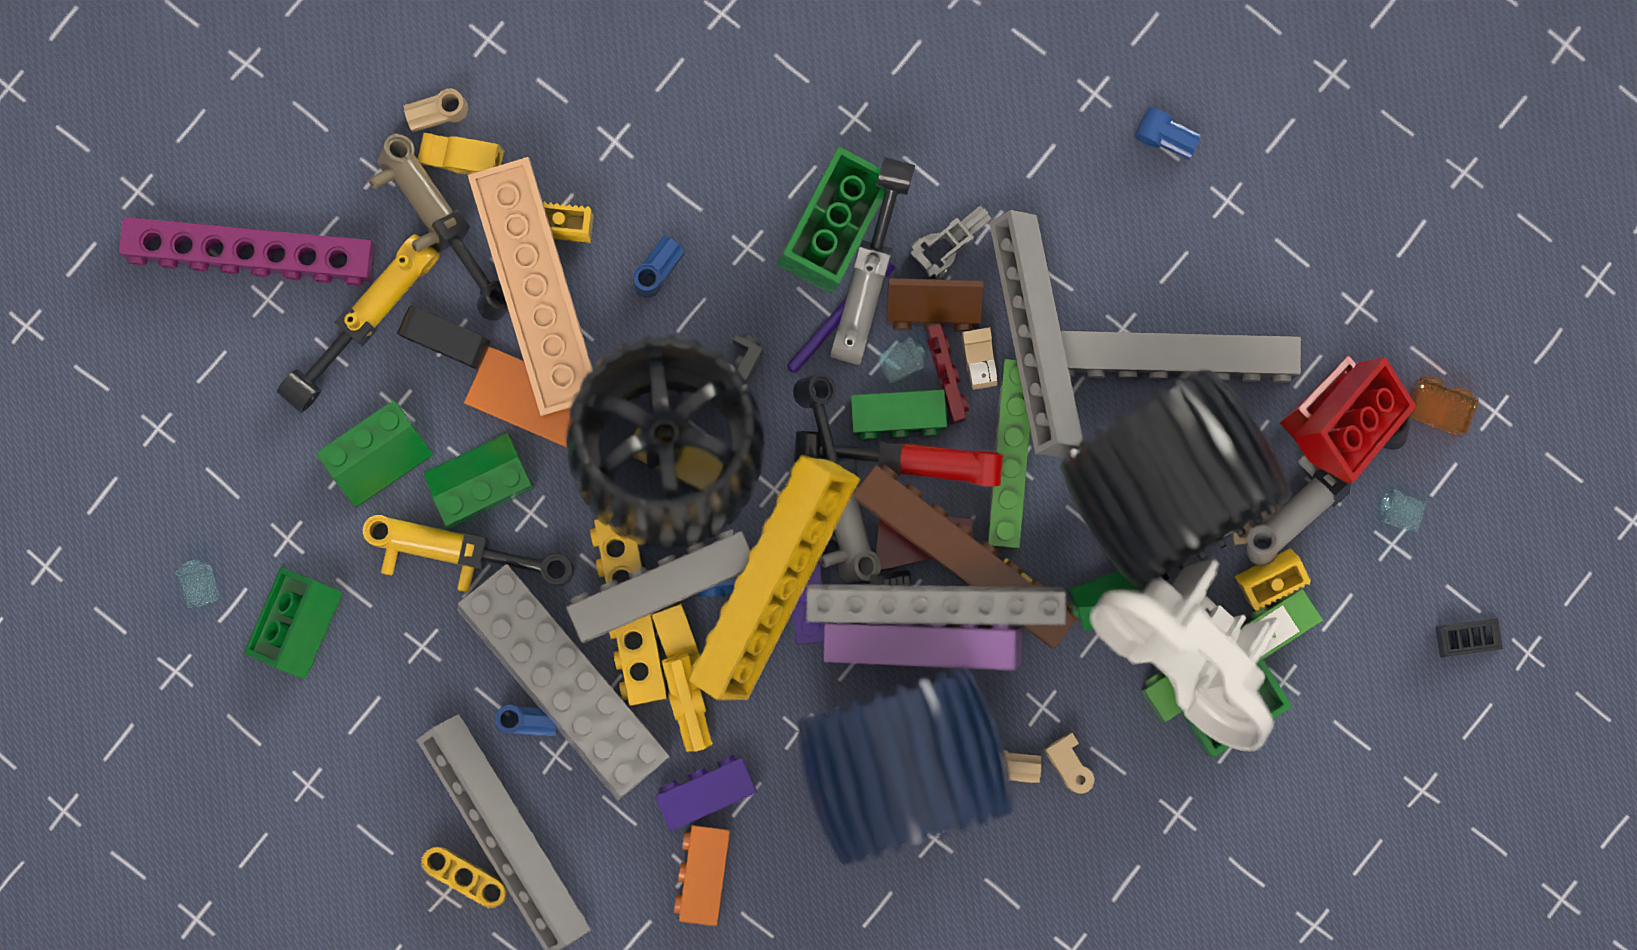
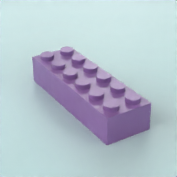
(925, 644)

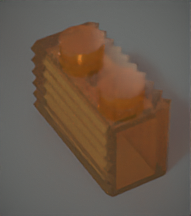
(1442, 406)

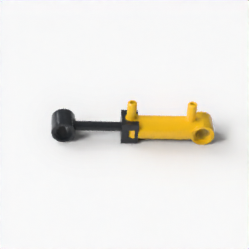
(361, 319)
(455, 548)

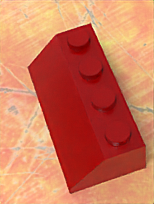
(1356, 420)

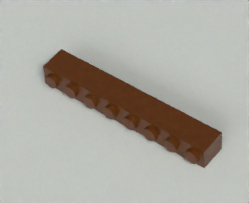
(948, 543)

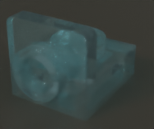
(902, 360)
(1402, 510)
(197, 583)

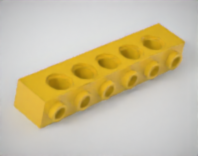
(653, 686)

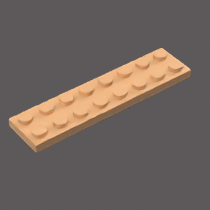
(532, 282)

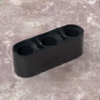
(443, 337)

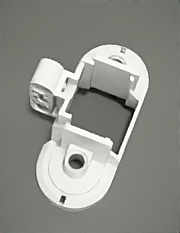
(1197, 650)

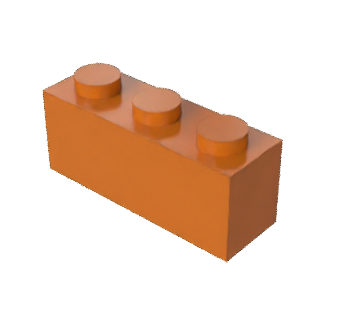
(702, 875)

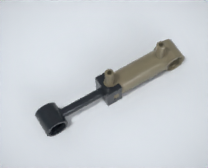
(444, 225)

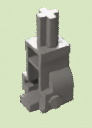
(957, 234)

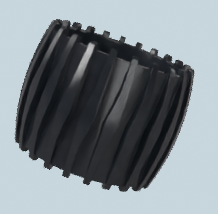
(657, 367)
(1174, 478)

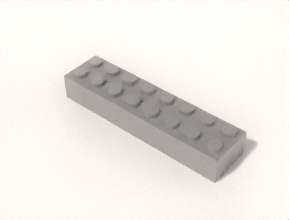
(562, 682)

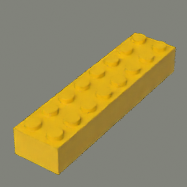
(773, 579)

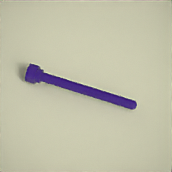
(822, 334)

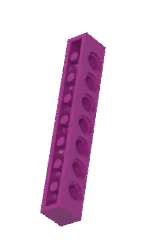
(139, 232)

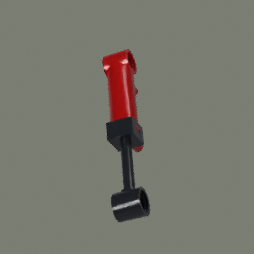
(915, 460)

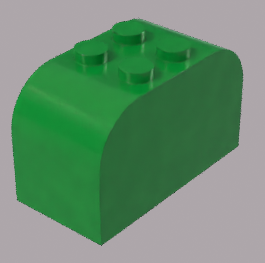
(833, 221)

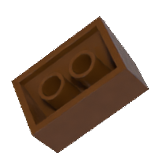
(934, 303)

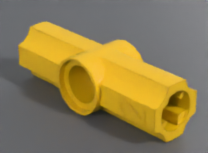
(686, 703)

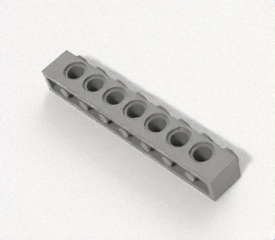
(935, 604)

